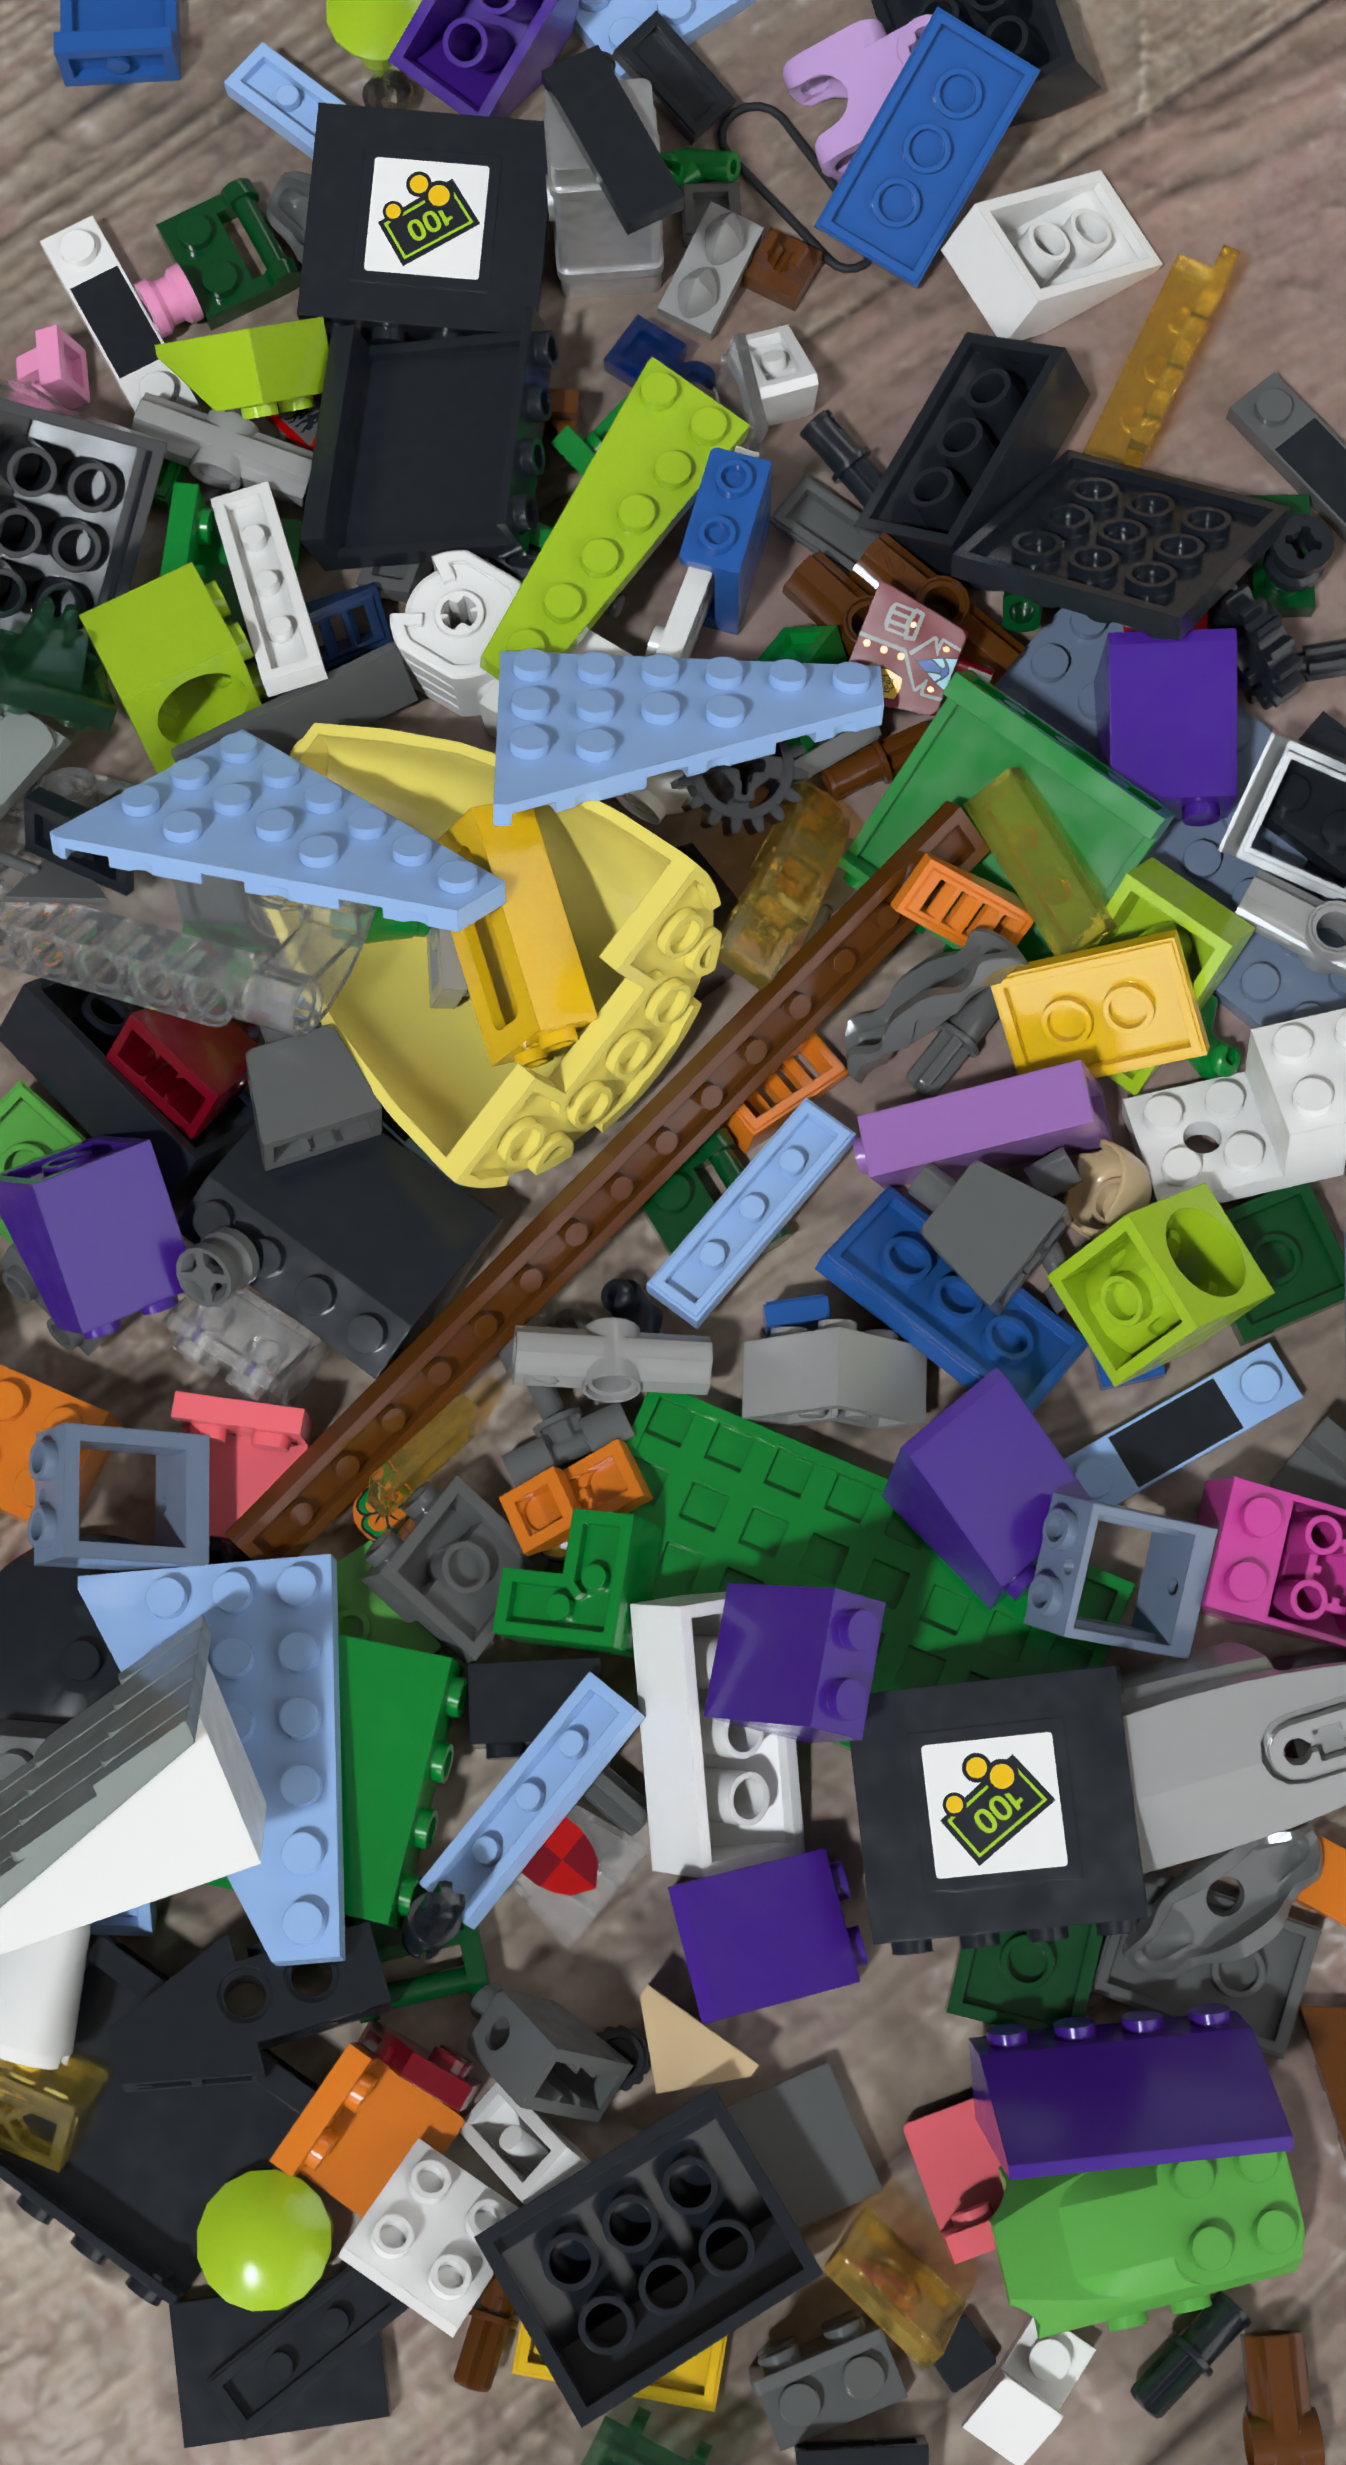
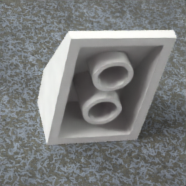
(1048, 254)

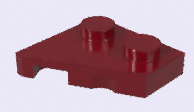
(438, 2073)

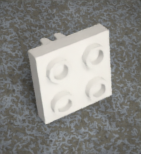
(422, 2236)

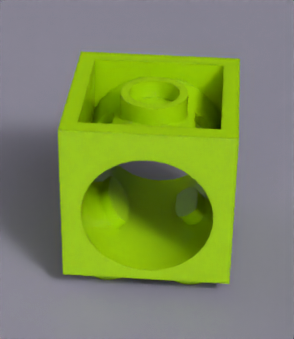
(174, 660)
(1160, 1283)

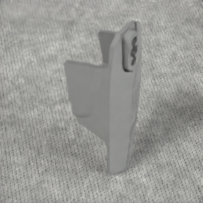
(1212, 1745)

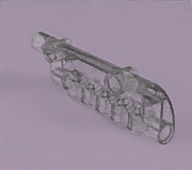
(180, 943)

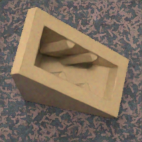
(685, 2050)

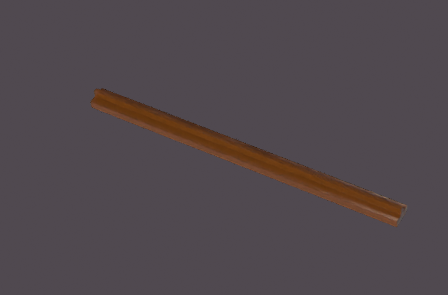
(598, 1200)

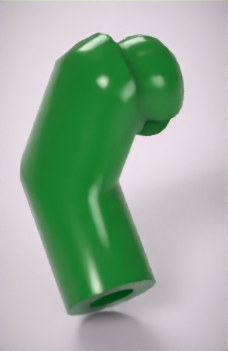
(699, 165)
(1220, 1059)

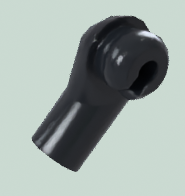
(630, 1301)

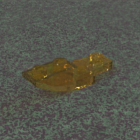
(785, 885)

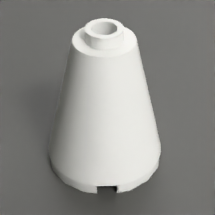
(42, 1999)

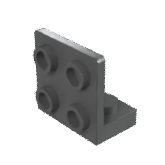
(826, 2379)

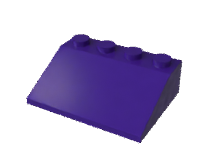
(1125, 2092)

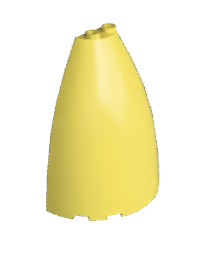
(640, 935)

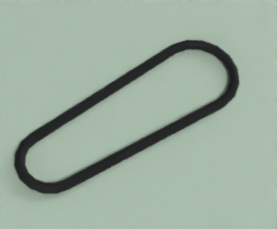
(768, 196)

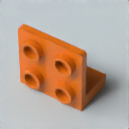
(363, 2129)

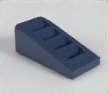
(356, 644)

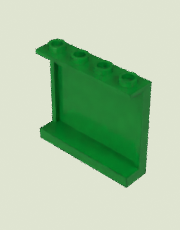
(969, 745)
(392, 1755)

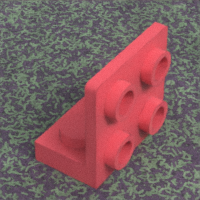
(247, 1449)
(957, 2177)

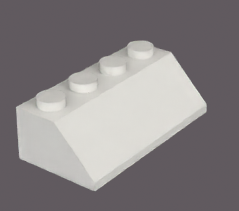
(712, 1788)

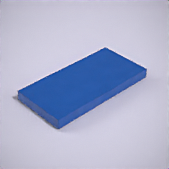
(926, 147)
(916, 1294)

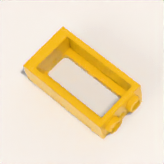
(523, 954)

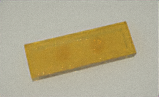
(1039, 864)

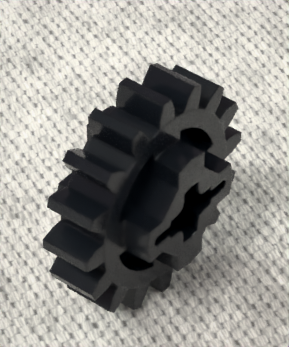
(1264, 649)
(735, 793)

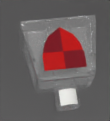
(578, 1873)

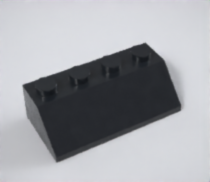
(975, 445)
(63, 1043)

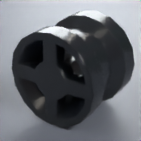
(1287, 564)

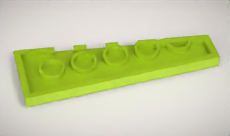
(618, 513)

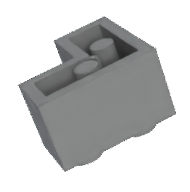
(834, 1376)

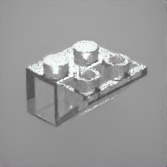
(252, 1342)

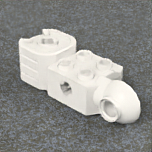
(442, 645)

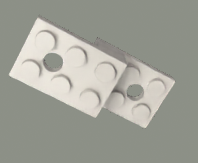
(1272, 1122)

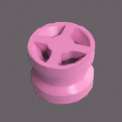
(169, 300)

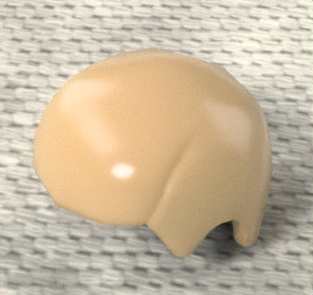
(1111, 1188)

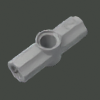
(225, 448)
(1292, 921)
(611, 1360)

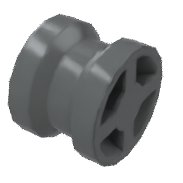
(217, 1267)

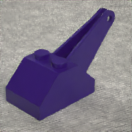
(483, 52)

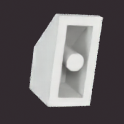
(521, 2145)

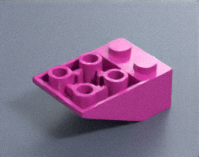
(1275, 1561)

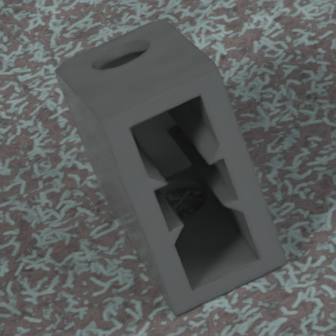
(308, 1096)
(988, 1228)
(524, 2038)

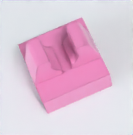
(56, 367)

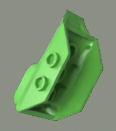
(1144, 2238)

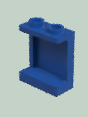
(118, 41)
(729, 532)

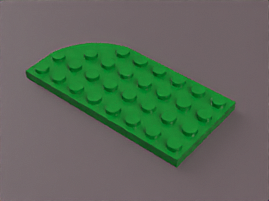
(781, 1513)

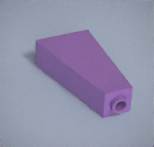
(990, 1123)

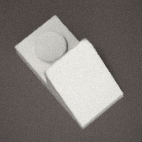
(783, 375)
(1027, 2391)

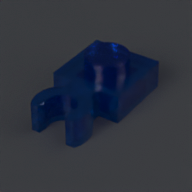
(646, 340)

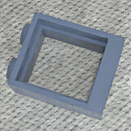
(179, 1498)
(1161, 1619)

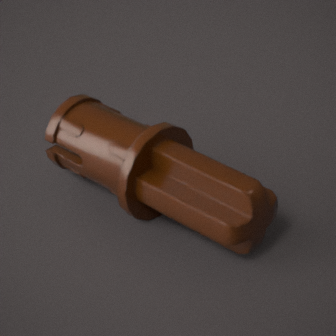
(871, 763)
(485, 2338)

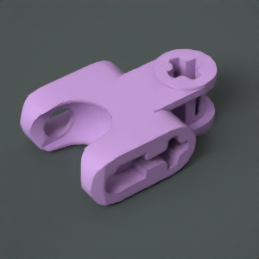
(851, 65)

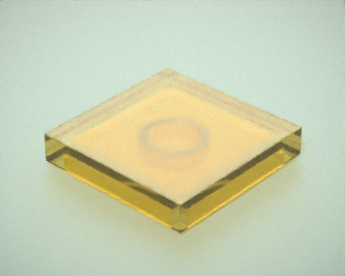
(895, 2288)

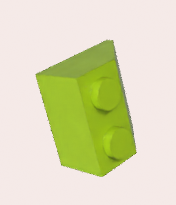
(254, 367)

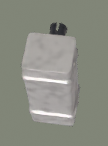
(590, 242)

